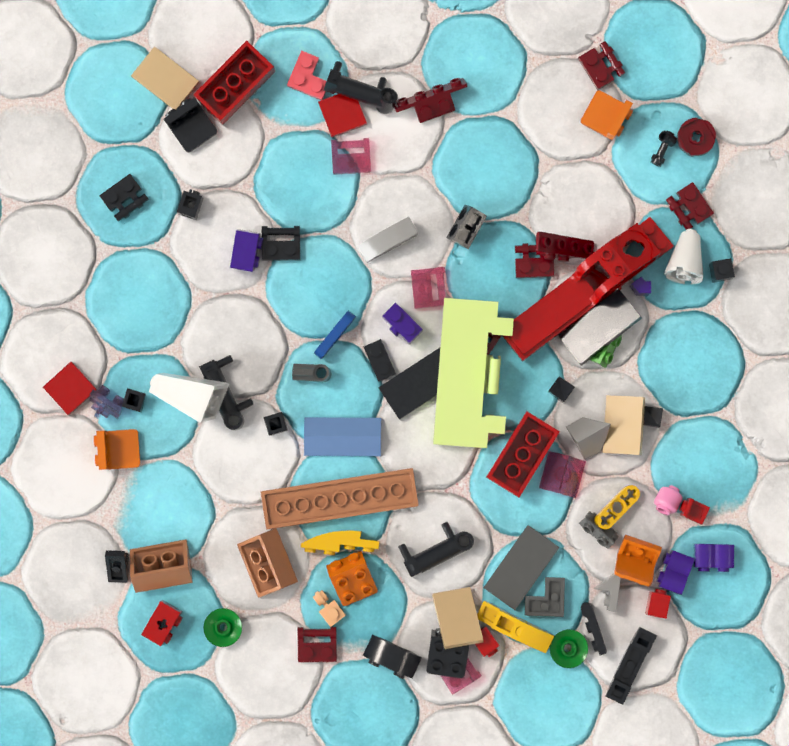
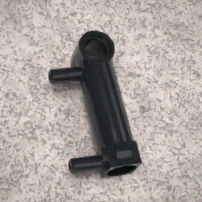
(379, 97)
(229, 407)
(436, 554)

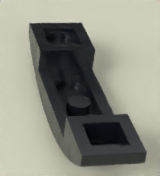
(630, 665)

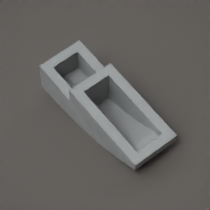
(388, 239)

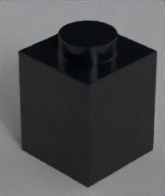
(721, 270)

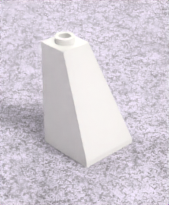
(191, 395)

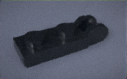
(593, 627)

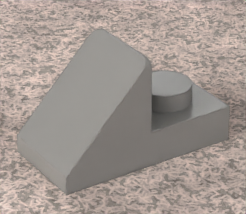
(612, 585)

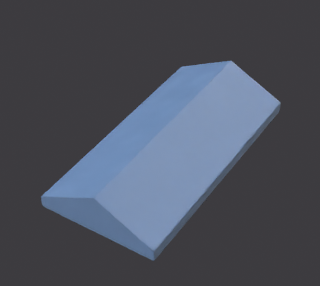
(342, 436)

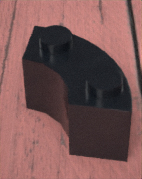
(391, 656)

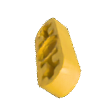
(623, 493)

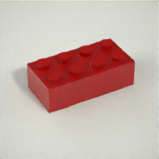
(234, 82)
(522, 454)

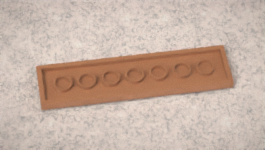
(339, 498)

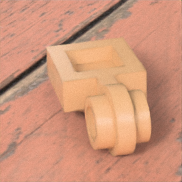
(331, 612)

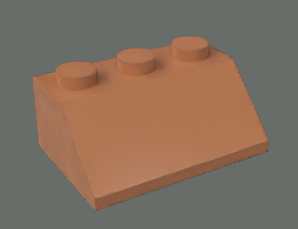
(267, 562)
(160, 566)

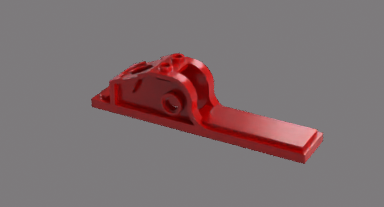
(576, 296)

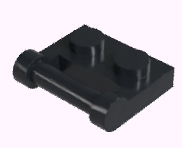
(280, 249)

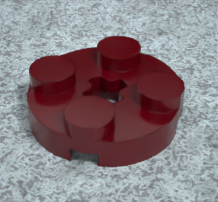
(701, 127)

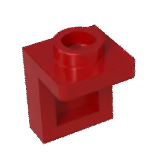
(694, 510)

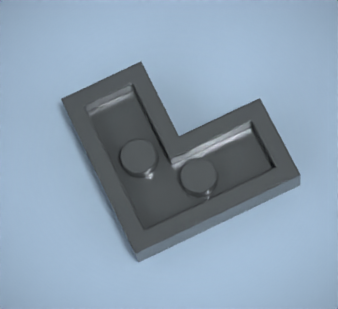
(551, 603)

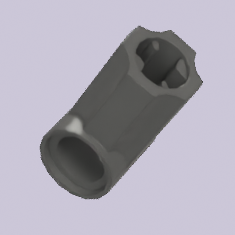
(308, 372)

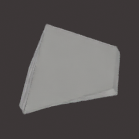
(588, 435)

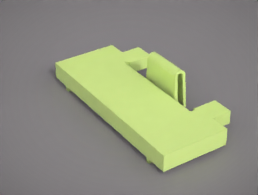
(468, 373)

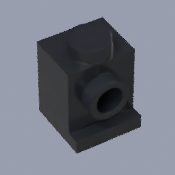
(191, 196)

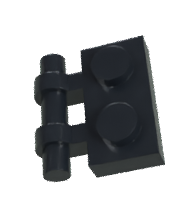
(120, 193)

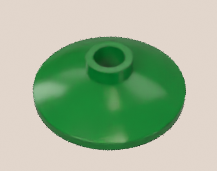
(215, 634)
(577, 652)

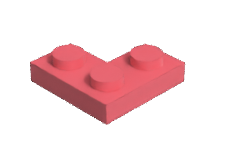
(303, 79)

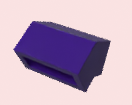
(641, 287)

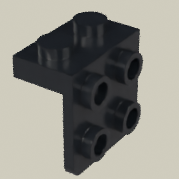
(190, 124)
(444, 661)

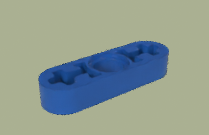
(335, 334)

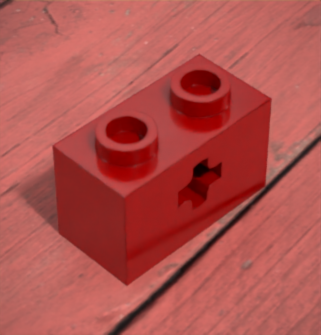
(163, 612)

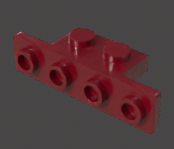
(432, 102)
(562, 247)

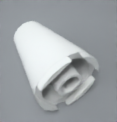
(686, 259)

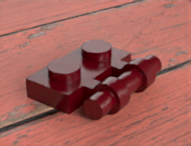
(596, 68)
(693, 202)
(532, 267)

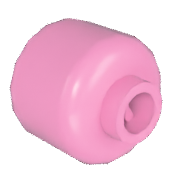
(668, 500)

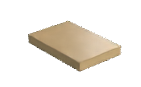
(165, 78)
(626, 426)
(457, 618)

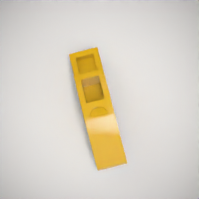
(331, 542)
(515, 627)

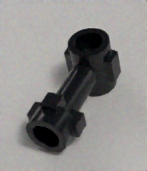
(667, 139)

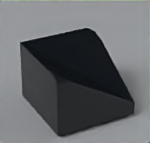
(561, 389)
(134, 400)
(652, 416)
(275, 423)

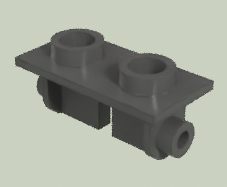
(604, 537)

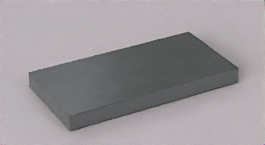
(521, 567)

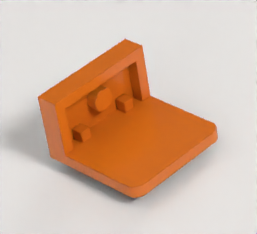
(606, 115)
(117, 449)
(636, 560)
(351, 578)

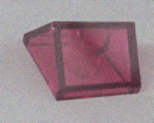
(562, 474)

